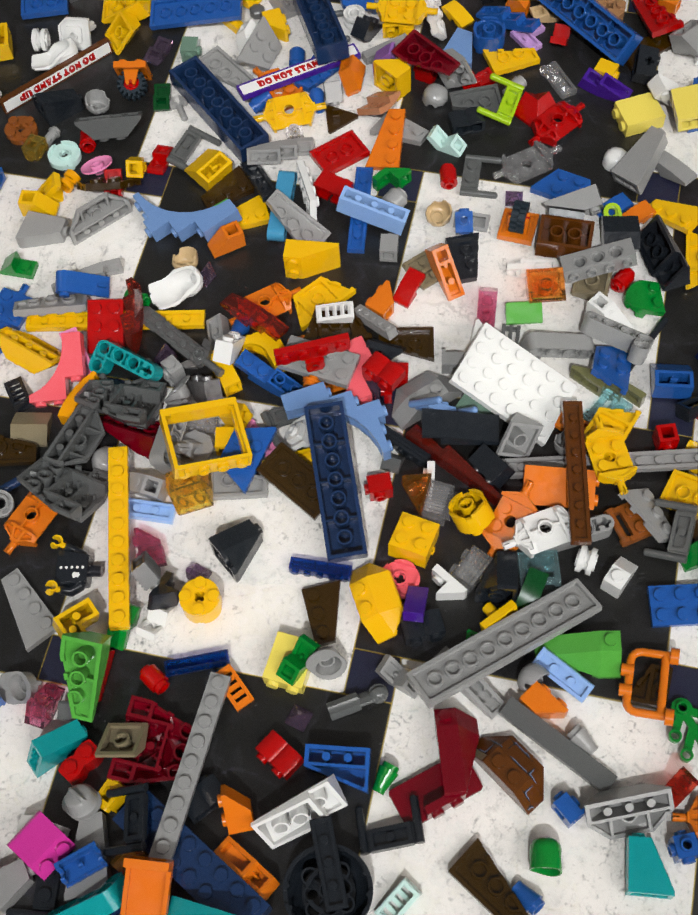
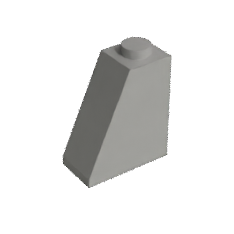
(42, 230)
(14, 883)

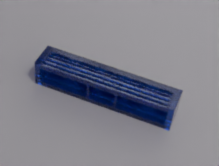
(320, 569)
(197, 663)

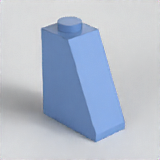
(462, 43)

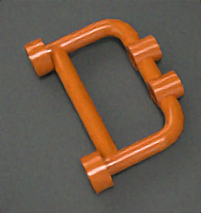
(625, 689)

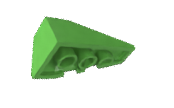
(589, 652)
(84, 666)

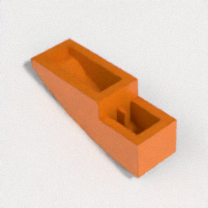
(247, 867)

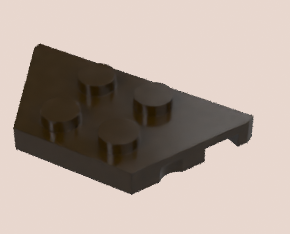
(111, 183)
(323, 330)

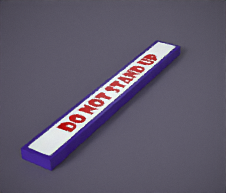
(288, 76)

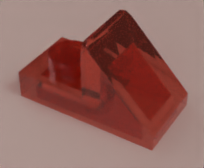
(682, 785)

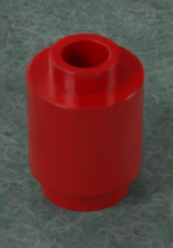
(448, 176)
(622, 280)
(154, 679)

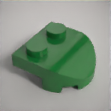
(644, 299)

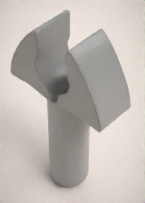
(179, 106)

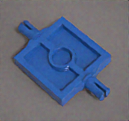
(7, 300)

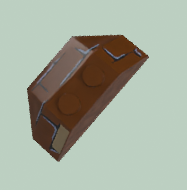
(512, 770)

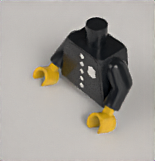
(73, 569)

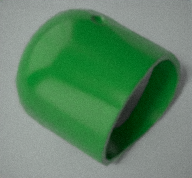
(545, 853)

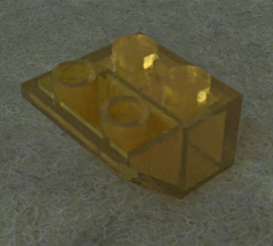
(190, 493)

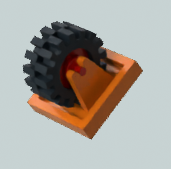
(132, 78)
(518, 224)

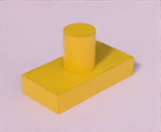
(496, 615)

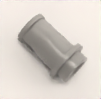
(53, 133)

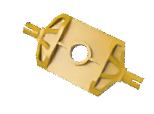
(414, 11)
(303, 111)
(610, 442)

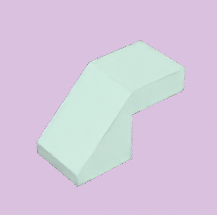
(452, 145)

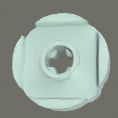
(63, 163)

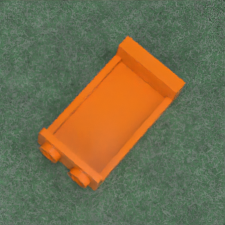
(551, 486)
(146, 885)

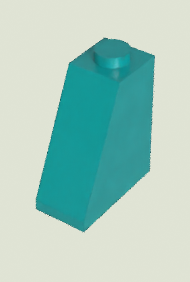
(55, 747)
(644, 869)

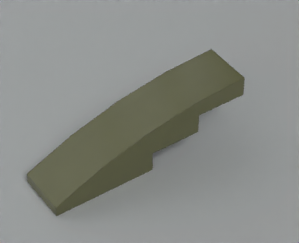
(597, 386)

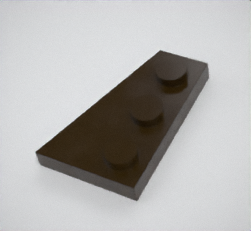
(322, 611)

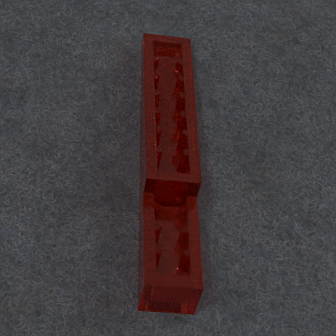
(453, 464)

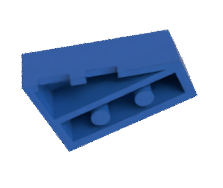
(347, 763)

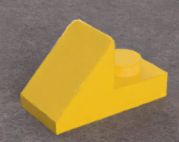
(52, 187)

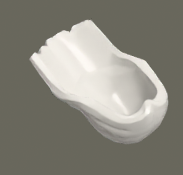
(57, 54)
(176, 287)

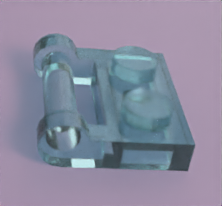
(617, 403)
(544, 561)

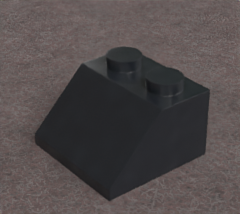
(619, 228)

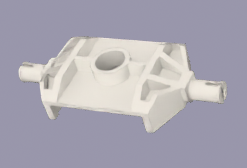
(532, 540)

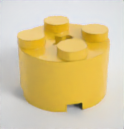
(471, 512)
(197, 590)

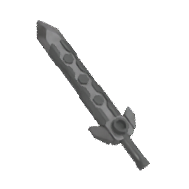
(196, 355)

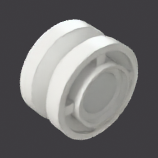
(350, 14)
(40, 39)
(586, 560)

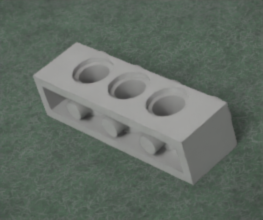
(598, 260)

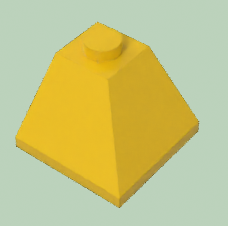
(122, 30)

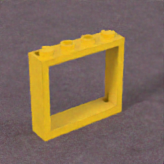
(200, 411)

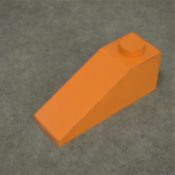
(445, 270)

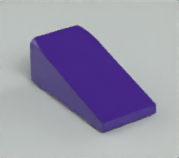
(415, 604)

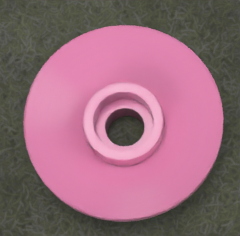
(96, 165)

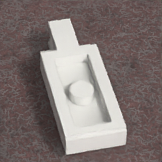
(519, 268)

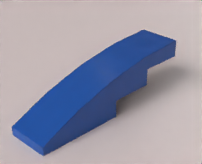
(513, 20)

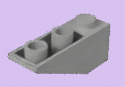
(147, 486)

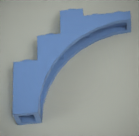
(185, 224)
(366, 417)

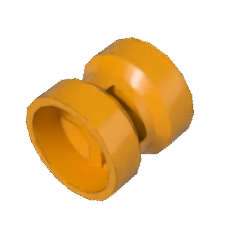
(69, 180)

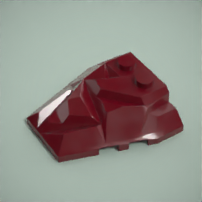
(163, 748)

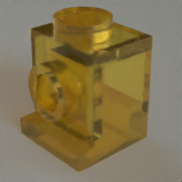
(34, 147)

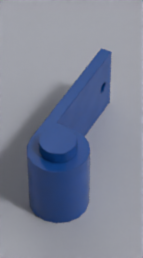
(74, 282)

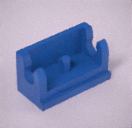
(81, 864)

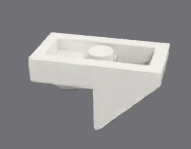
(451, 588)

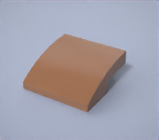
(379, 103)

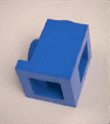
(567, 808)

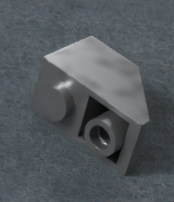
(205, 388)

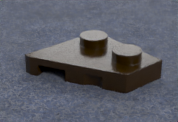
(646, 688)

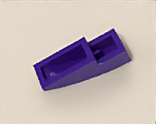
(604, 86)

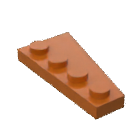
(388, 145)

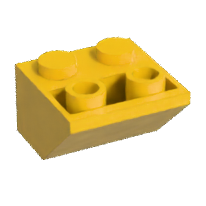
(209, 168)

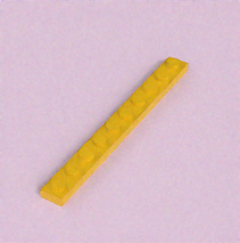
(53, 322)
(118, 539)

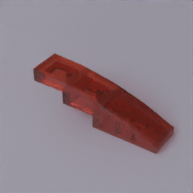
(254, 315)
(133, 318)

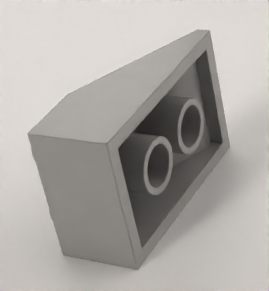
(582, 200)

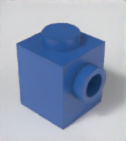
(464, 221)

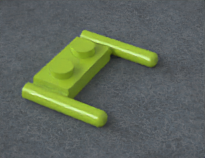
(508, 103)

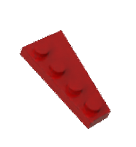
(656, 17)

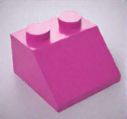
(41, 845)

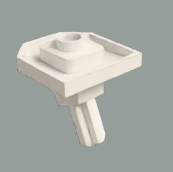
(78, 29)
(297, 435)

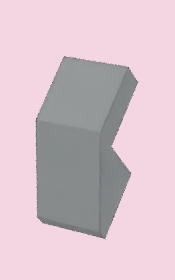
(395, 675)

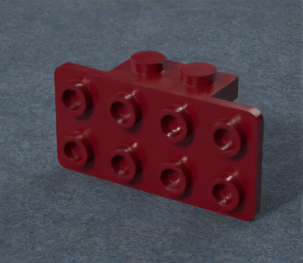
(430, 794)

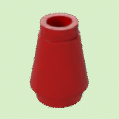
(86, 143)

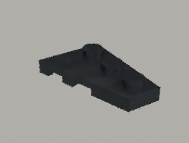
(465, 255)

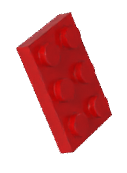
(339, 152)
(104, 322)

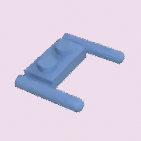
(437, 403)

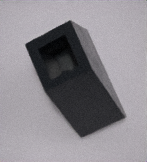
(366, 28)

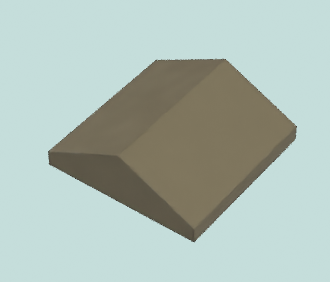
(590, 287)
(31, 427)
(122, 740)

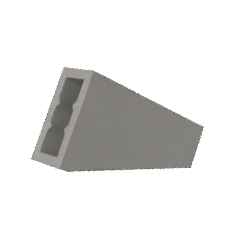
(640, 161)
(88, 831)

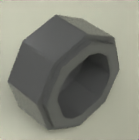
(255, 11)

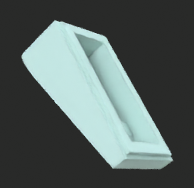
(392, 897)

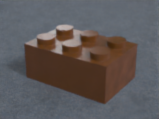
(563, 236)

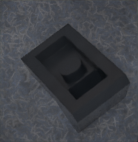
(389, 350)
(164, 594)

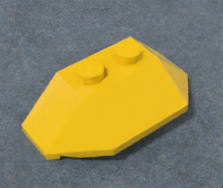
(28, 350)
(377, 601)

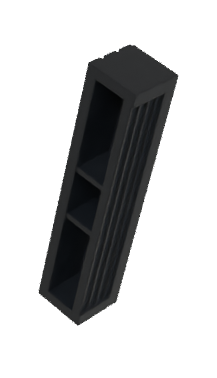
(407, 448)

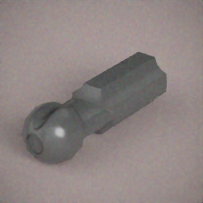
(354, 702)

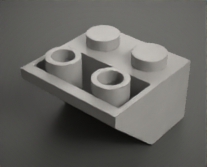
(685, 40)
(461, 76)

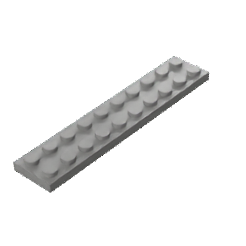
(503, 643)

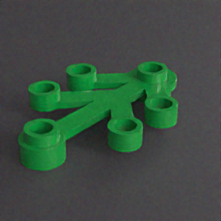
(692, 733)

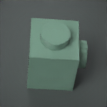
(190, 47)

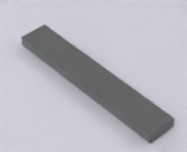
(557, 745)

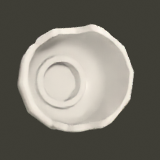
(612, 157)

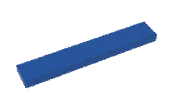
(358, 228)

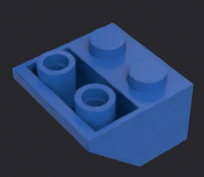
(671, 381)

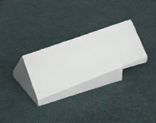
(293, 816)

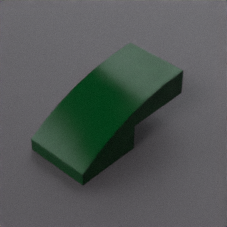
(162, 97)
(532, 587)

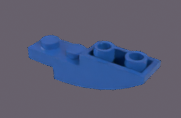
(265, 376)

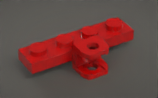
(312, 351)

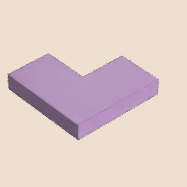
(528, 40)

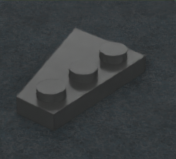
(484, 96)

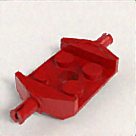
(548, 130)

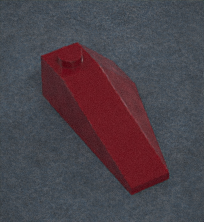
(423, 53)
(136, 439)
(457, 745)

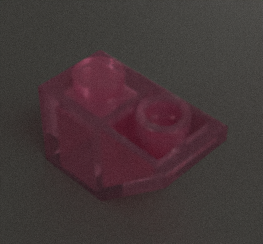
(487, 305)
(151, 544)
(43, 705)

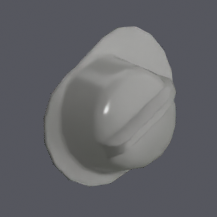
(180, 391)
(326, 663)
(18, 686)
(81, 802)

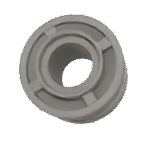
(9, 506)

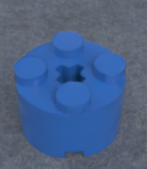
(488, 34)

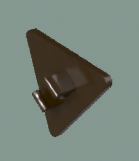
(338, 118)

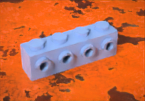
(372, 210)

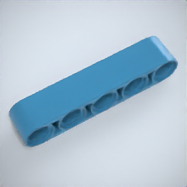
(286, 184)

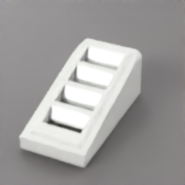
(334, 307)

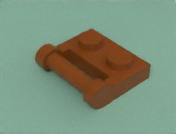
(633, 523)

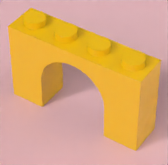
(254, 343)

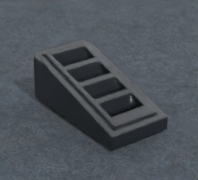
(22, 404)
(687, 409)

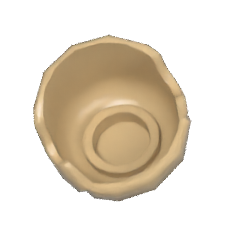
(439, 213)
(186, 257)

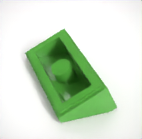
(523, 313)

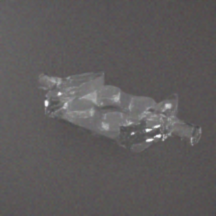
(537, 156)

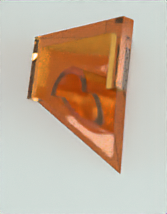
(417, 488)

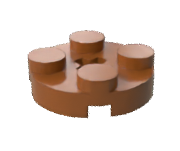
(20, 122)

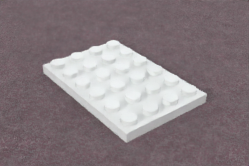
(512, 381)

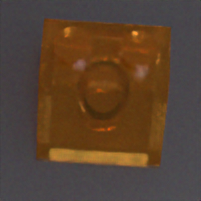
(545, 285)

